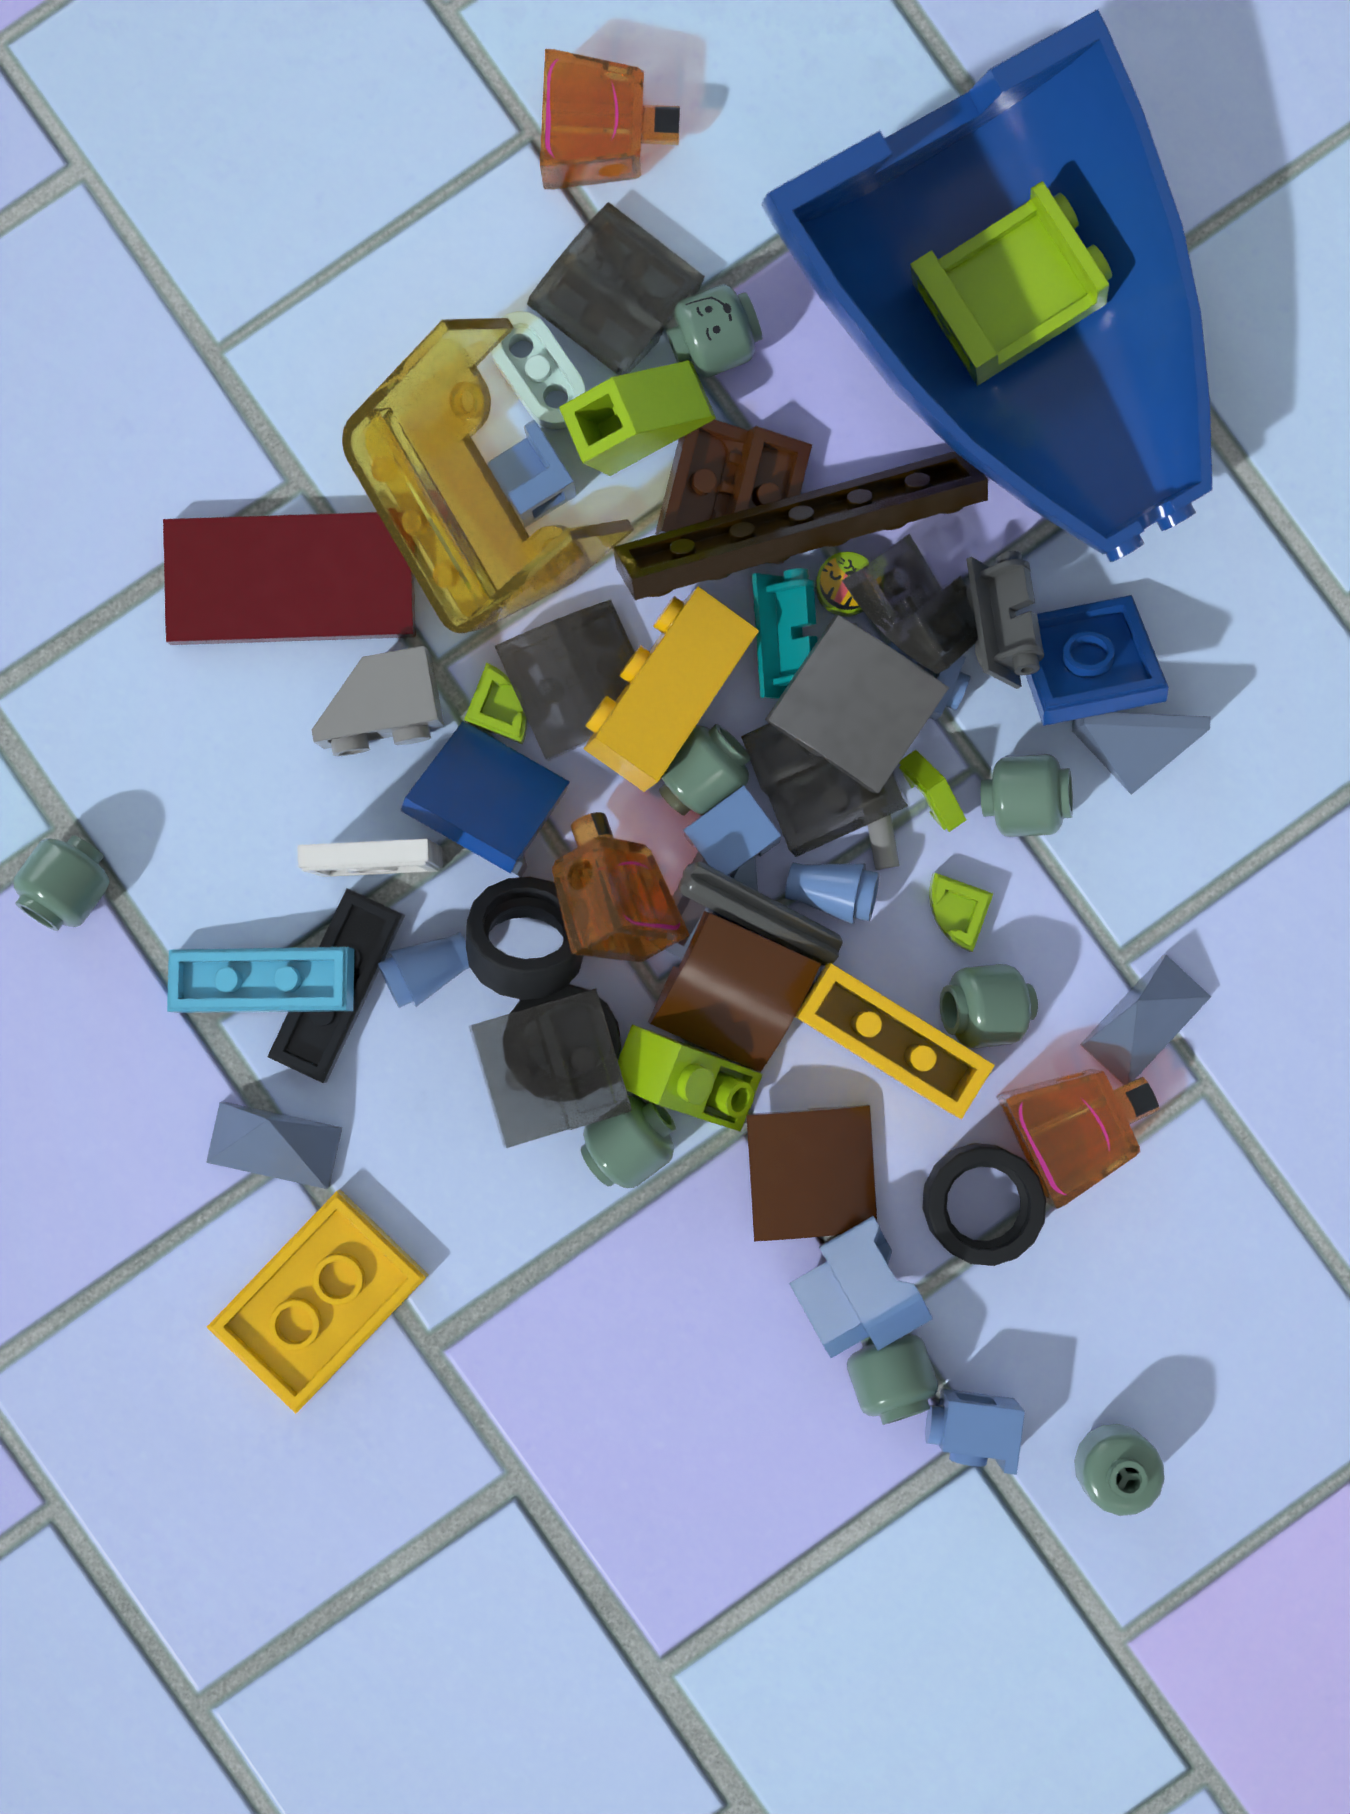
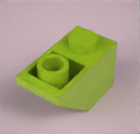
(636, 415)
(687, 1078)

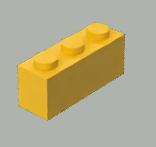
(668, 687)
(894, 1040)

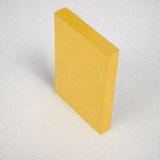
(317, 1301)

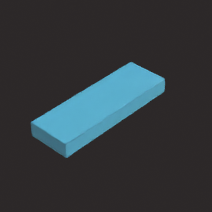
(261, 980)

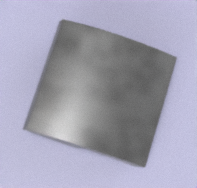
(857, 703)

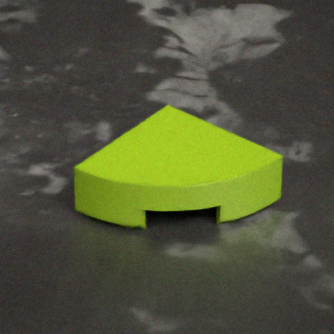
(497, 706)
(935, 788)
(958, 909)

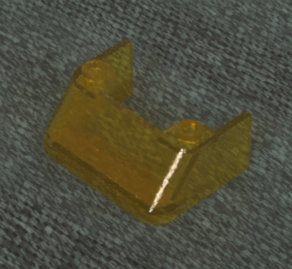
(442, 499)

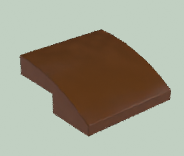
(729, 471)
(734, 992)
(810, 1171)

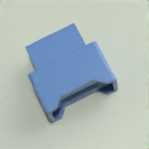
(858, 1293)

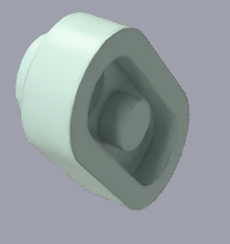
(540, 372)

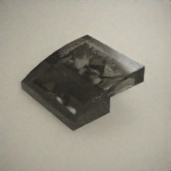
(614, 290)
(912, 608)
(566, 672)
(812, 795)
(550, 1068)

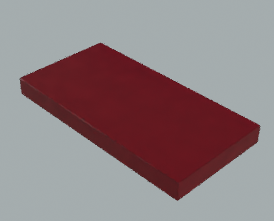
(285, 579)

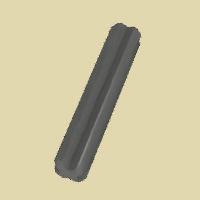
(759, 913)

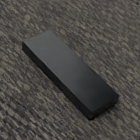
(315, 1039)

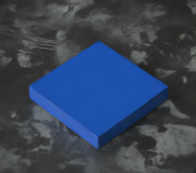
(1095, 662)
(485, 796)

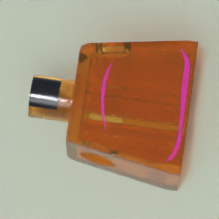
(597, 121)
(614, 896)
(1076, 1129)

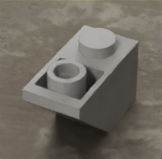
(381, 699)

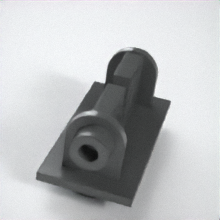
(1005, 642)

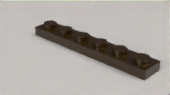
(798, 524)

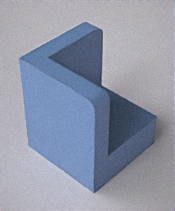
(532, 476)
(733, 832)

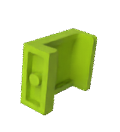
(1013, 284)

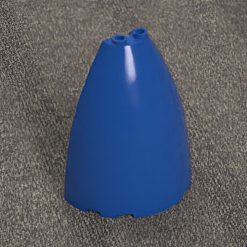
(1106, 416)

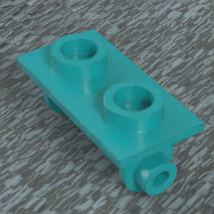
(781, 611)

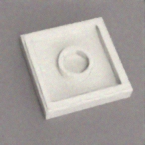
(370, 857)

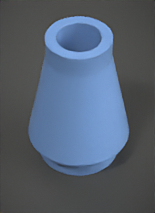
(836, 889)
(423, 968)

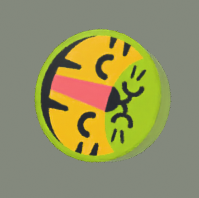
(830, 587)

